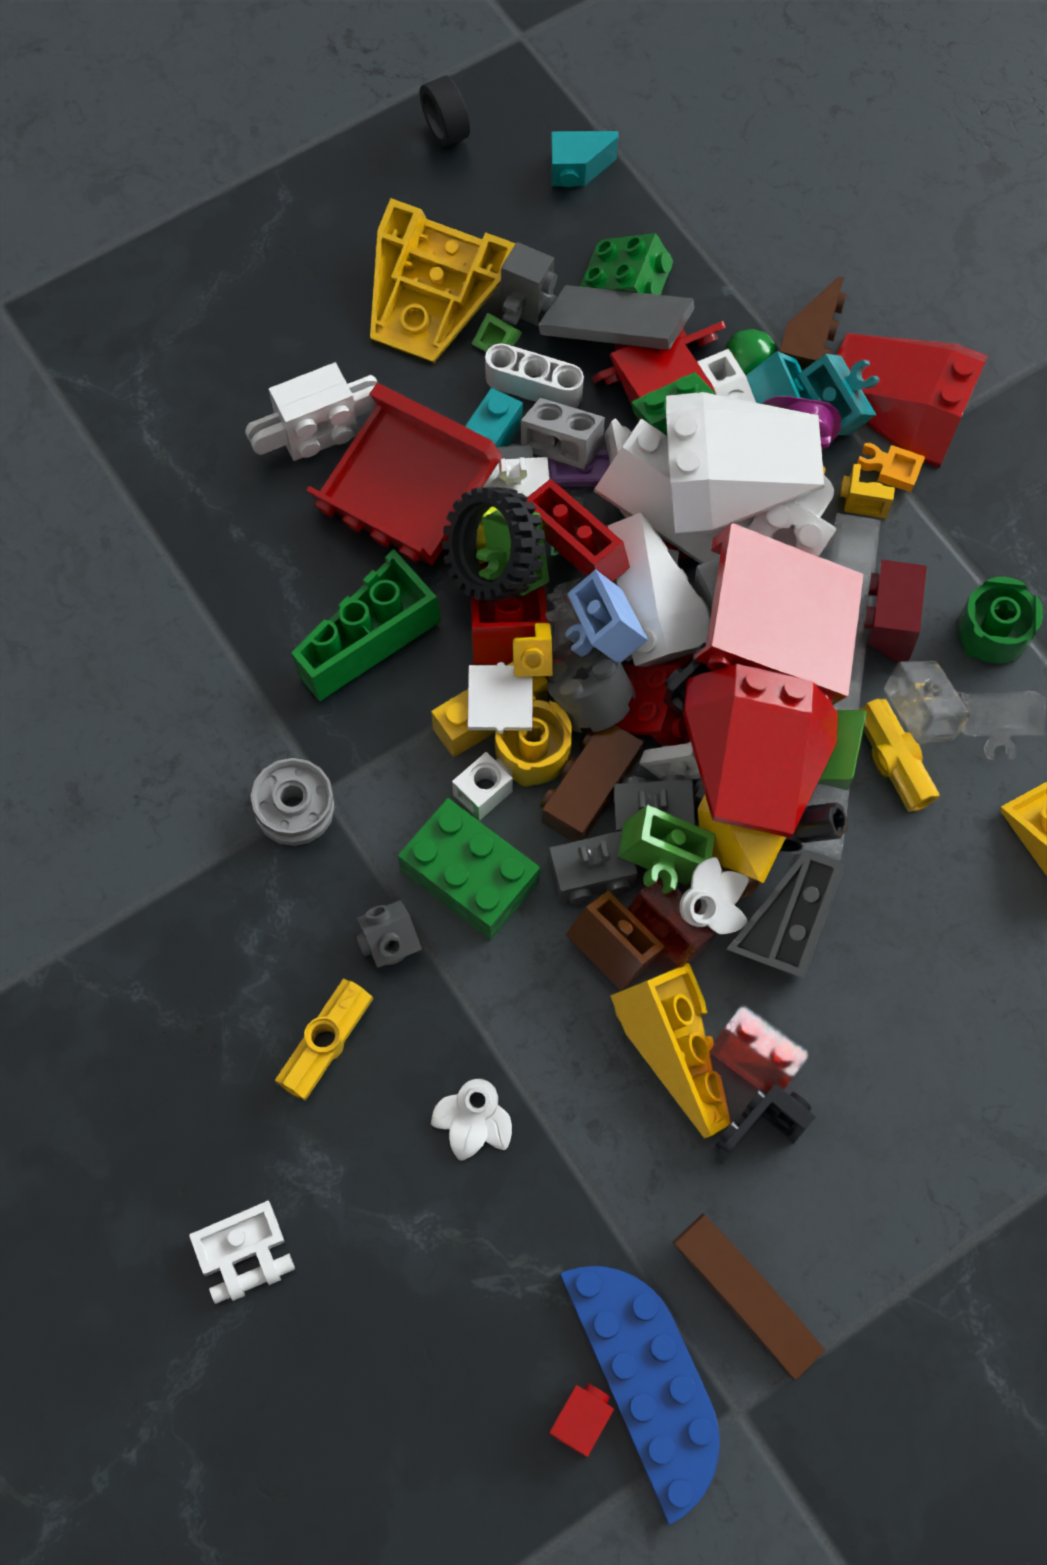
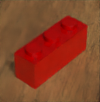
(578, 533)

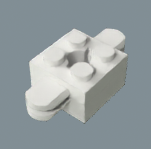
(312, 413)
(799, 521)

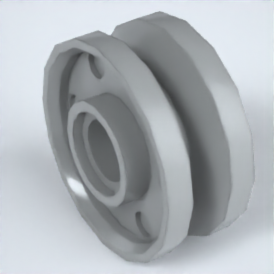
(287, 780)

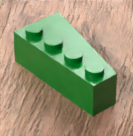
(367, 628)

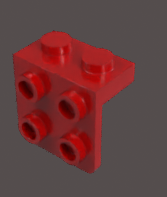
(648, 712)

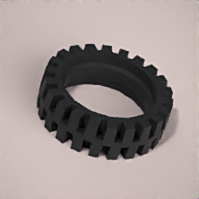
(523, 548)

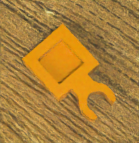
(896, 468)

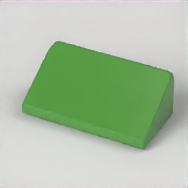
(842, 762)

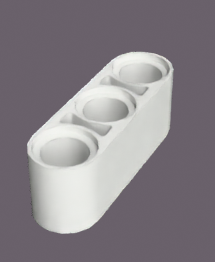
(521, 365)

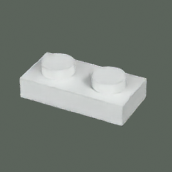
(671, 761)

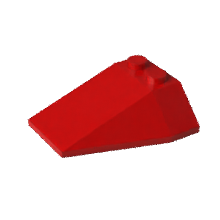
(919, 389)
(758, 744)

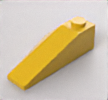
(669, 1033)

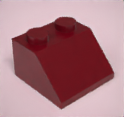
(896, 608)

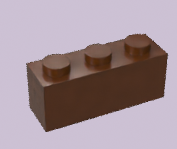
(590, 782)

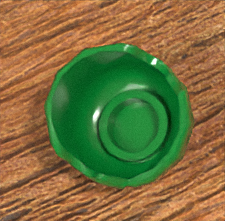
(751, 348)

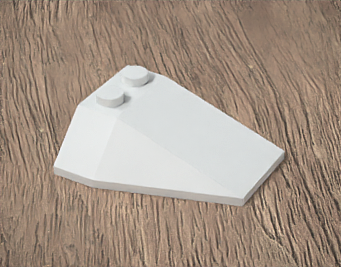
(737, 459)

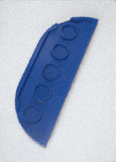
(650, 1382)

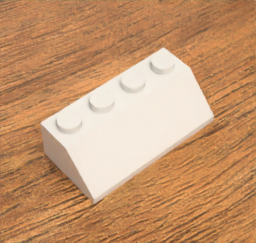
(641, 484)

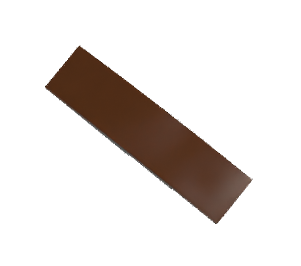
(748, 1296)

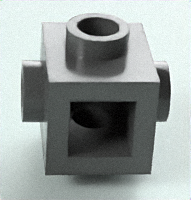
(387, 934)

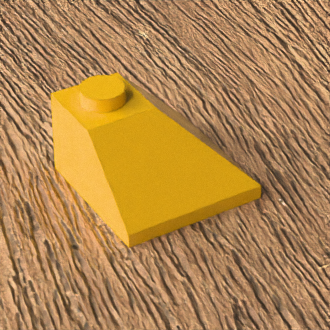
(741, 848)

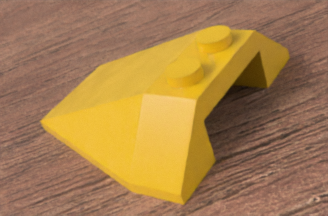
(429, 280)

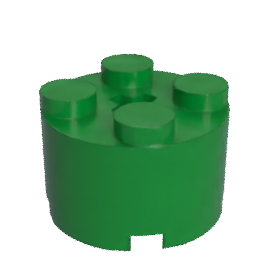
(999, 620)

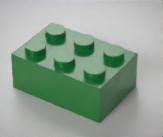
(469, 868)

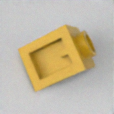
(865, 498)
(534, 654)

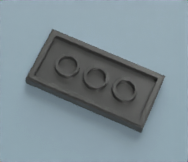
(617, 317)

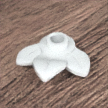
(718, 897)
(473, 1125)

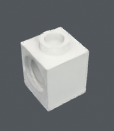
(482, 801)

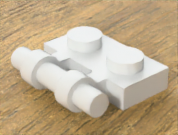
(235, 1240)

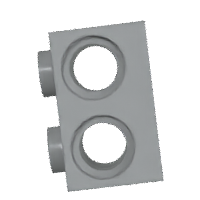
(563, 433)

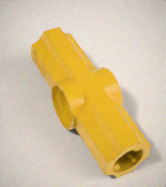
(898, 756)
(310, 1061)

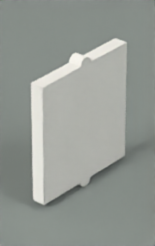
(499, 699)

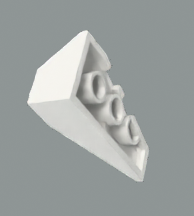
(659, 595)

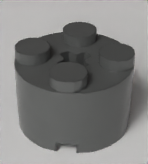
(591, 690)

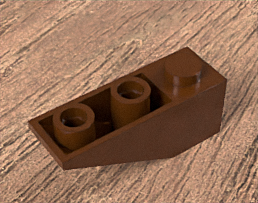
(813, 326)

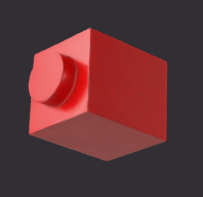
(582, 1419)

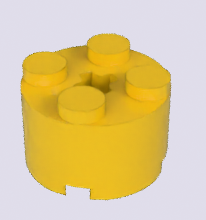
(546, 753)

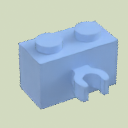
(604, 618)

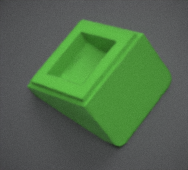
(494, 332)

